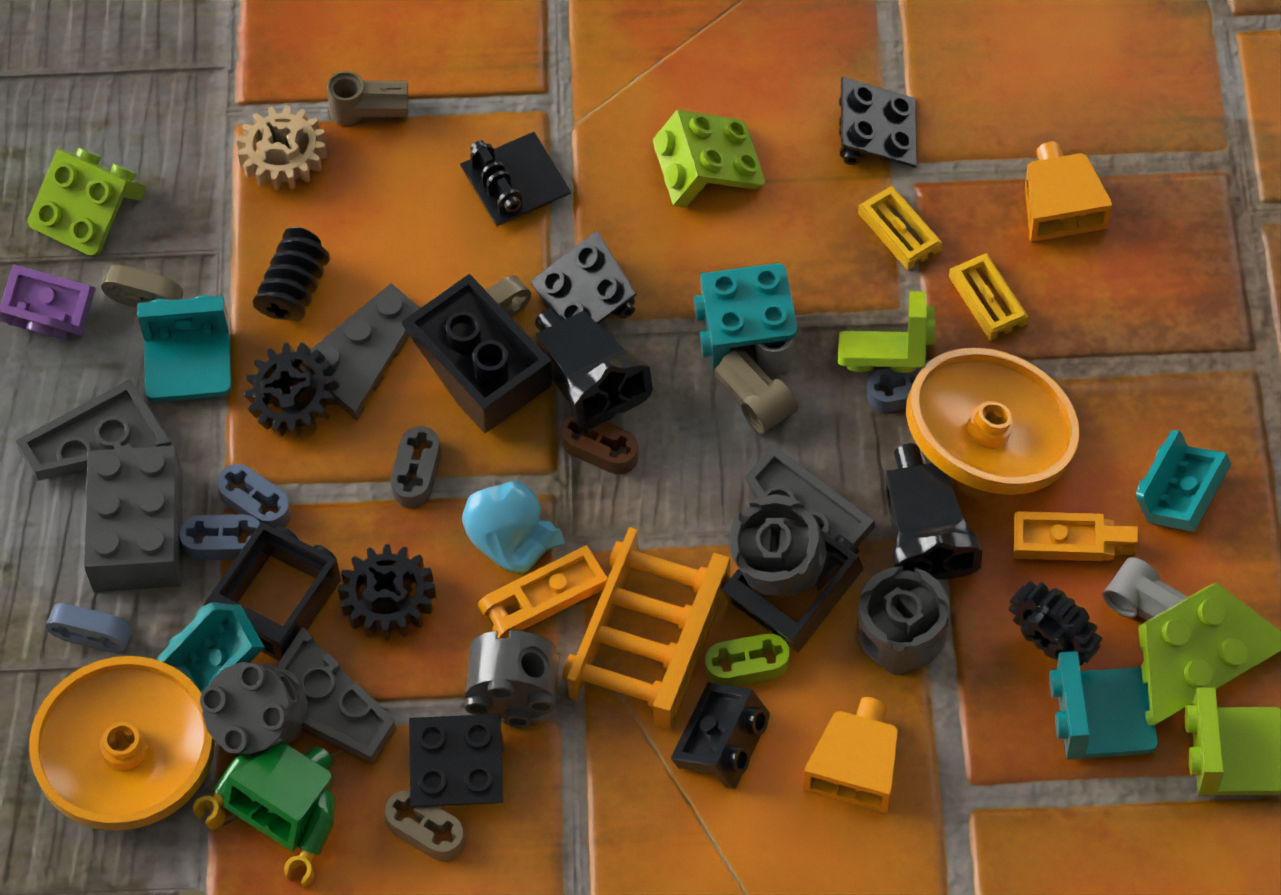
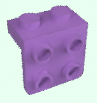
(45, 303)

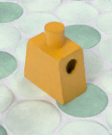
(1064, 195)
(855, 758)

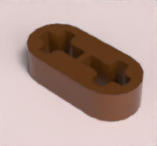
(598, 446)

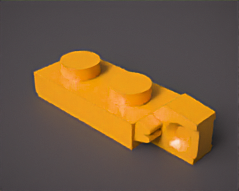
(1071, 537)

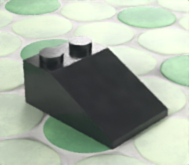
(479, 353)

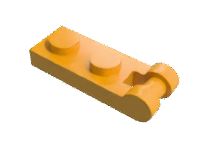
(544, 592)

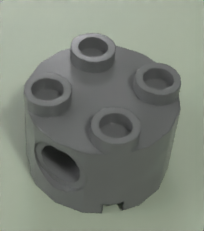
(777, 546)
(902, 619)
(512, 677)
(253, 707)

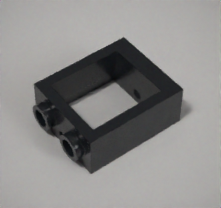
(286, 547)
(778, 623)

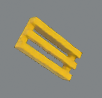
(900, 251)
(1003, 322)

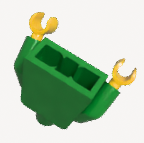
(281, 797)

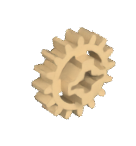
(281, 147)

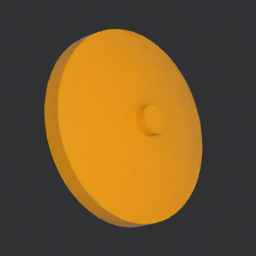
(992, 421)
(121, 743)

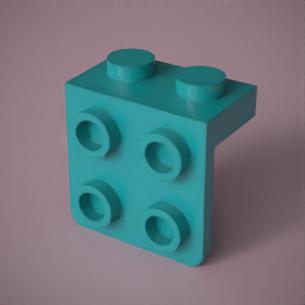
(744, 309)
(186, 348)
(1101, 710)

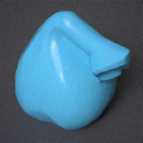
(508, 526)

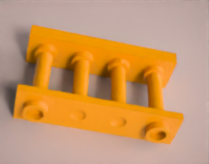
(678, 658)

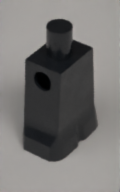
(591, 368)
(928, 519)

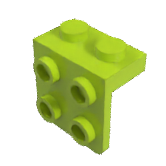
(705, 150)
(82, 199)
(896, 350)
(1233, 747)

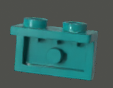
(1181, 483)
(211, 642)

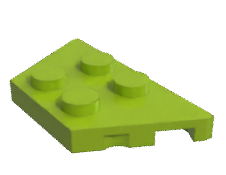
(1201, 646)

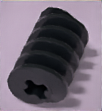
(292, 275)

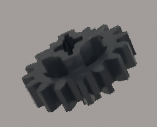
(305, 392)
(385, 608)
(1054, 622)

